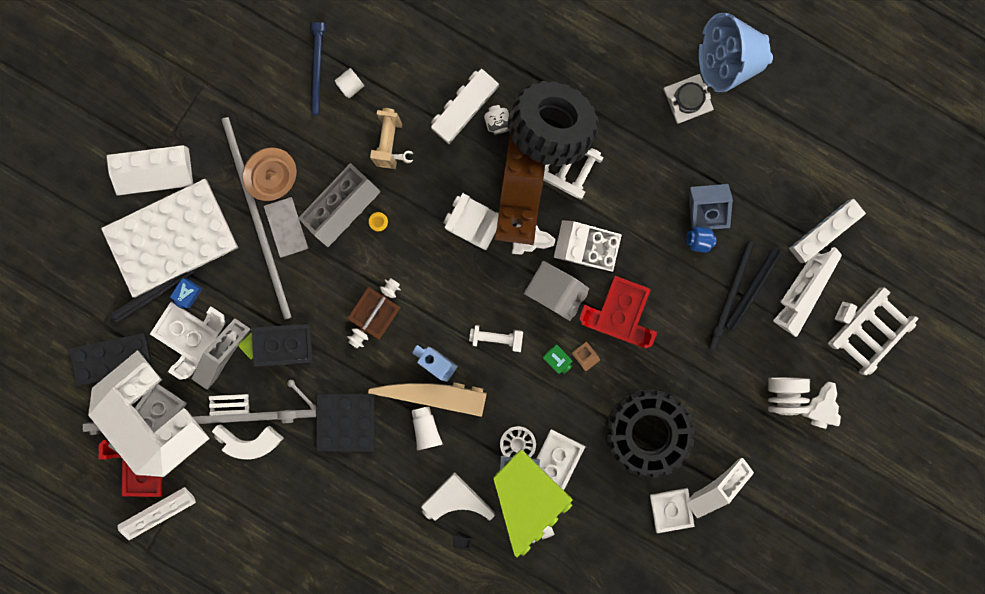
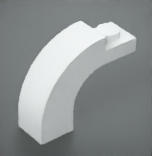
(252, 449)

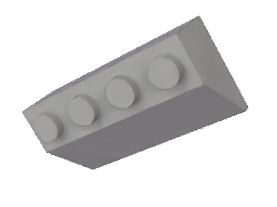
(339, 205)

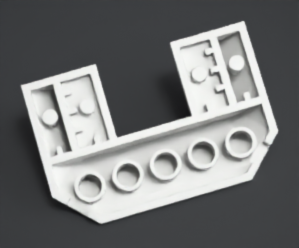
(127, 431)

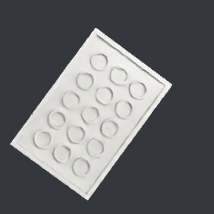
(169, 238)

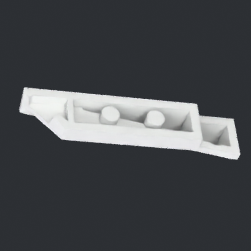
(806, 291)

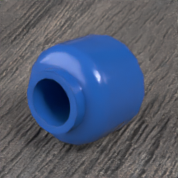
(701, 239)

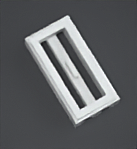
(212, 405)

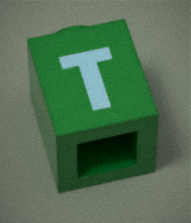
(558, 359)

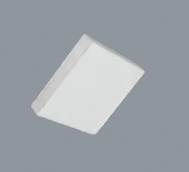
(671, 510)

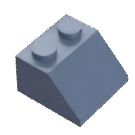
(710, 206)

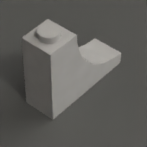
(218, 353)

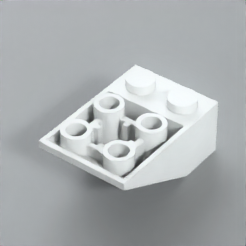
(587, 245)

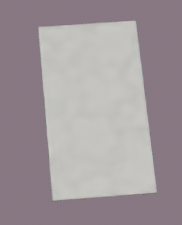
(285, 227)

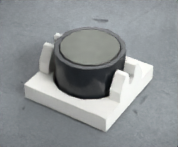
(690, 98)

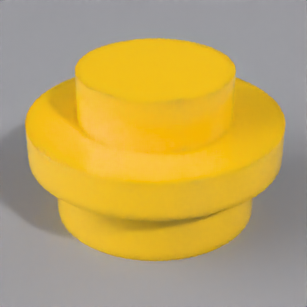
(378, 221)

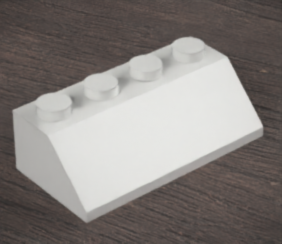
(150, 170)

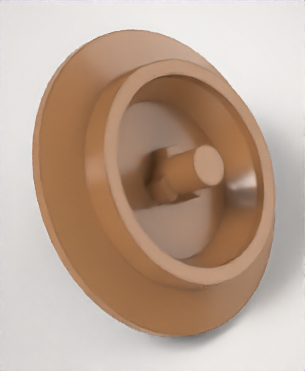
(269, 174)

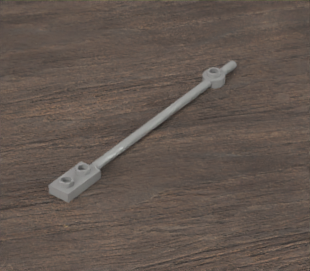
(286, 416)

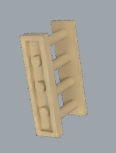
(383, 155)

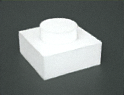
(846, 313)

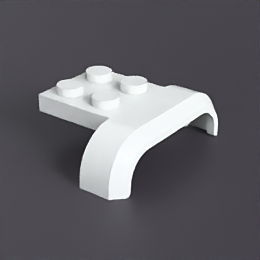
(187, 336)

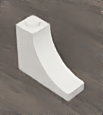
(721, 490)
(455, 495)

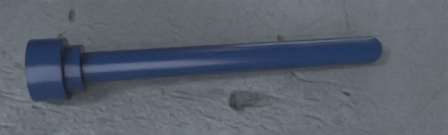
(318, 31)

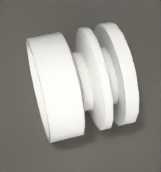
(789, 395)

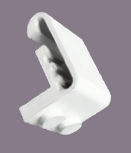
(472, 221)

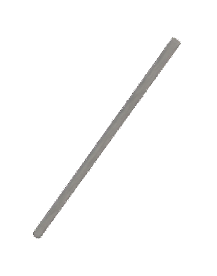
(257, 221)

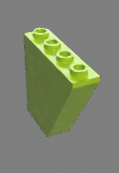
(528, 500)

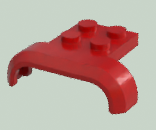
(621, 313)
(132, 484)

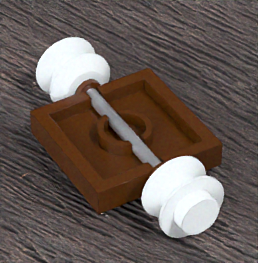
(374, 313)

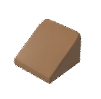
(586, 356)

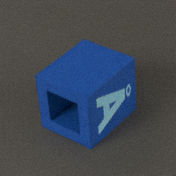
(185, 293)

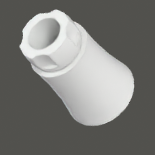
(425, 429)

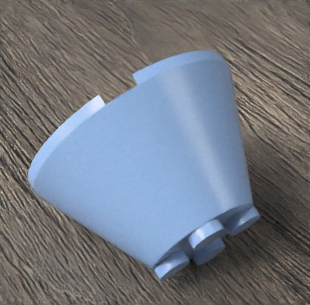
(731, 52)

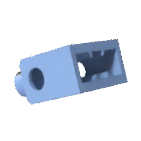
(441, 366)

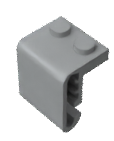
(557, 290)

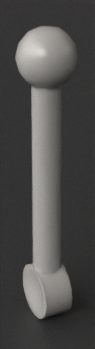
(291, 383)

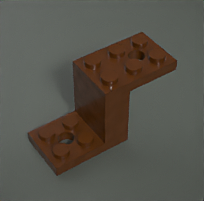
(519, 197)

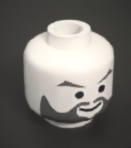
(497, 119)

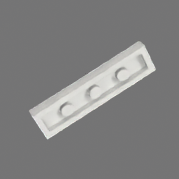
(156, 513)

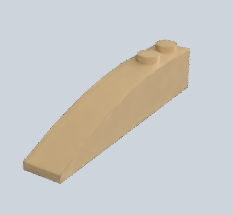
(437, 395)

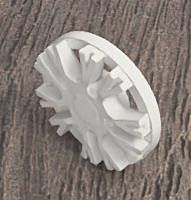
(517, 442)

